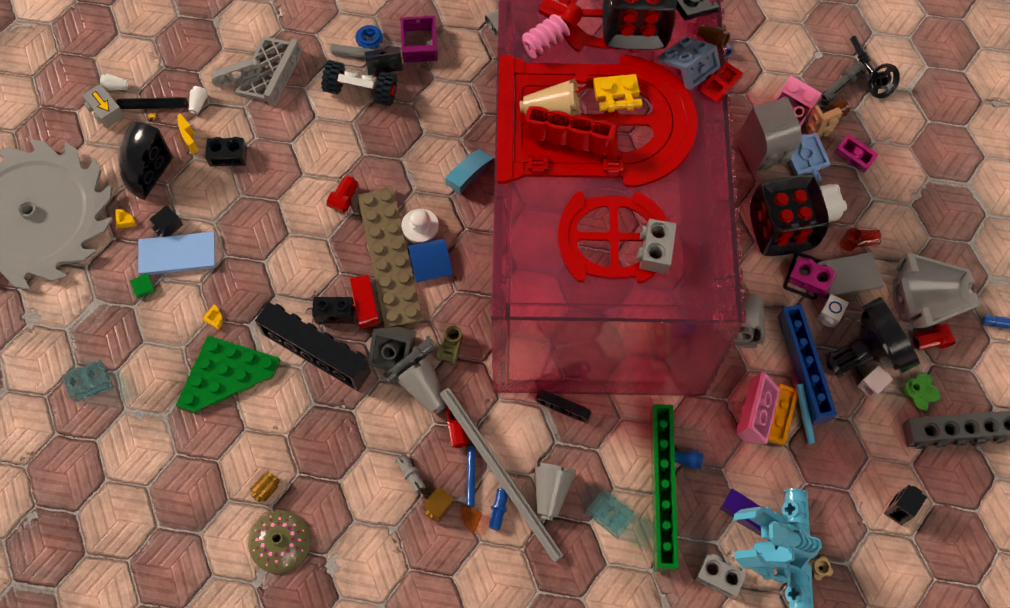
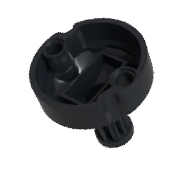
(878, 340)

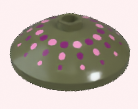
(289, 551)

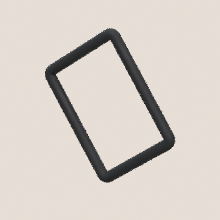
(790, 271)

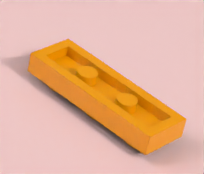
(783, 415)

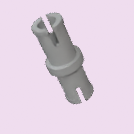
(410, 473)

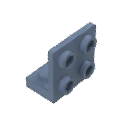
(694, 58)

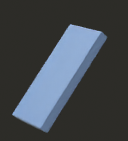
(176, 253)

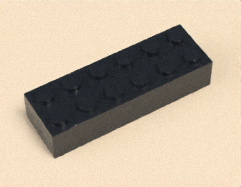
(313, 346)

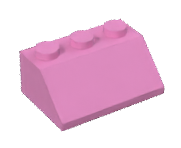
(758, 410)

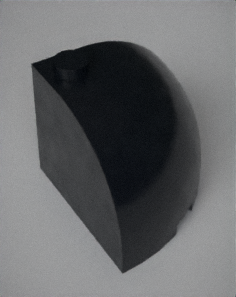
(142, 158)

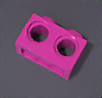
(810, 281)

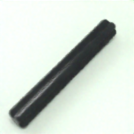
(150, 103)

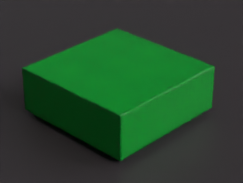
(142, 285)

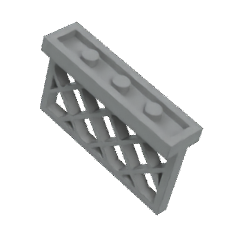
(281, 72)

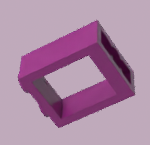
(422, 52)

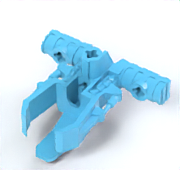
(788, 547)

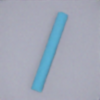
(805, 414)

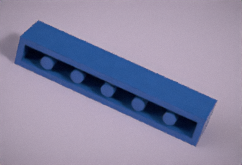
(807, 363)

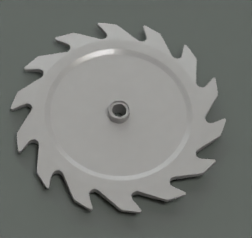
(62, 211)

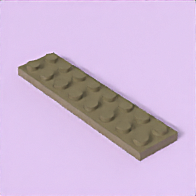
(389, 259)

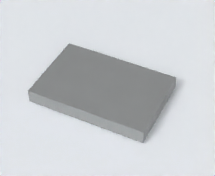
(853, 274)

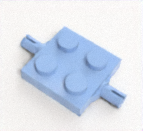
(809, 157)

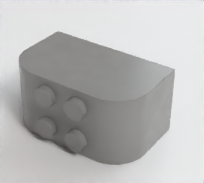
(769, 135)

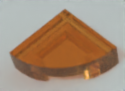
(471, 518)

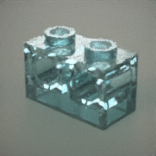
(88, 385)

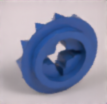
(369, 31)

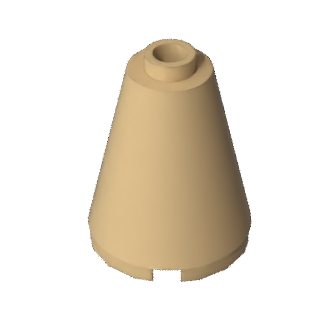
(555, 98)

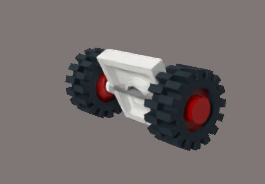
(334, 76)

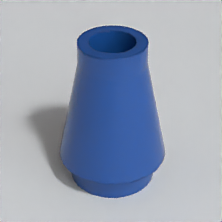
(690, 459)

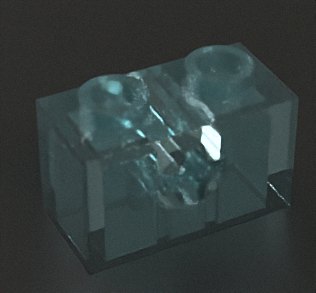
(616, 523)

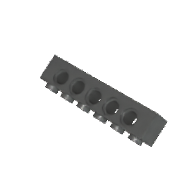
(916, 436)

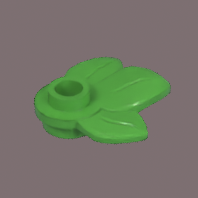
(922, 392)

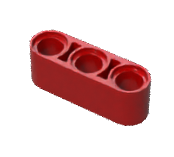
(364, 301)

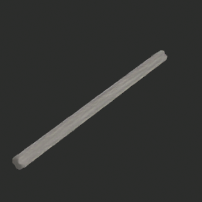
(501, 475)

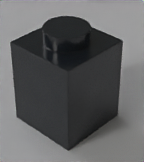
(165, 222)

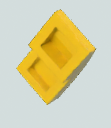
(187, 133)

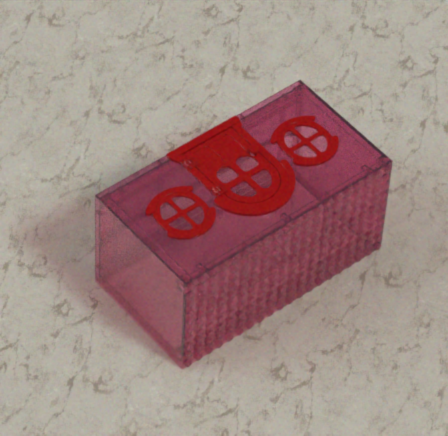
(613, 327)

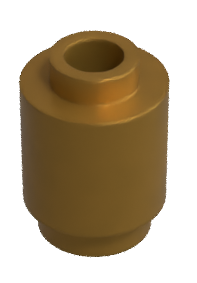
(264, 487)

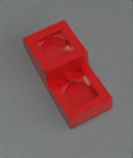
(721, 83)

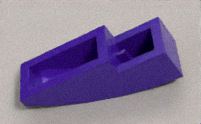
(736, 501)

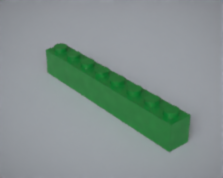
(663, 488)

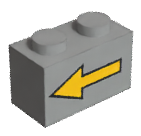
(103, 106)

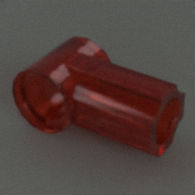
(860, 238)

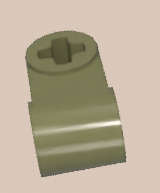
(449, 348)

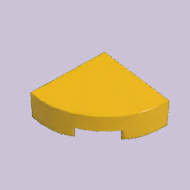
(124, 219)
(213, 317)

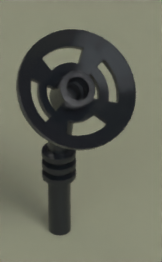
(879, 78)

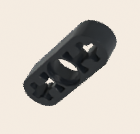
(563, 406)

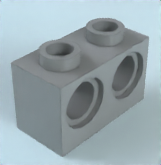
(659, 246)
(718, 582)

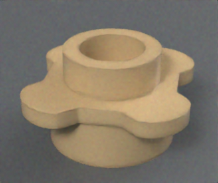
(823, 562)

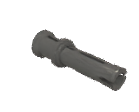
(848, 78)
(419, 352)

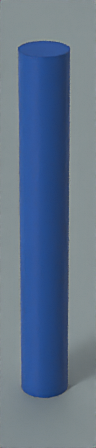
(470, 501)

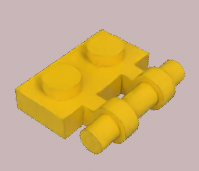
(617, 87)

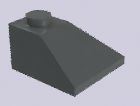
(390, 346)

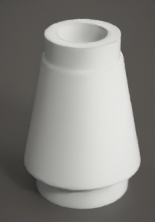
(113, 82)
(197, 98)

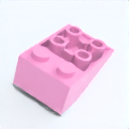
(801, 96)

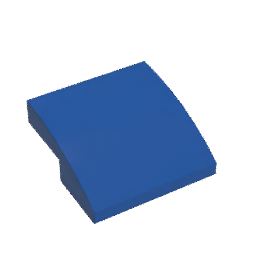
(430, 260)

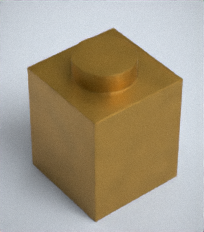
(438, 504)

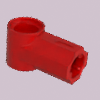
(569, 14)
(341, 198)
(937, 337)
(457, 435)

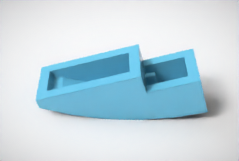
(468, 170)

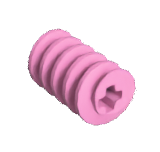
(543, 34)

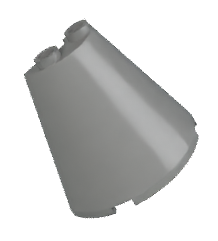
(931, 291)

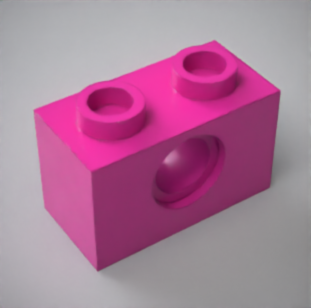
(856, 153)

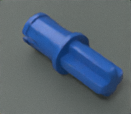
(498, 509)

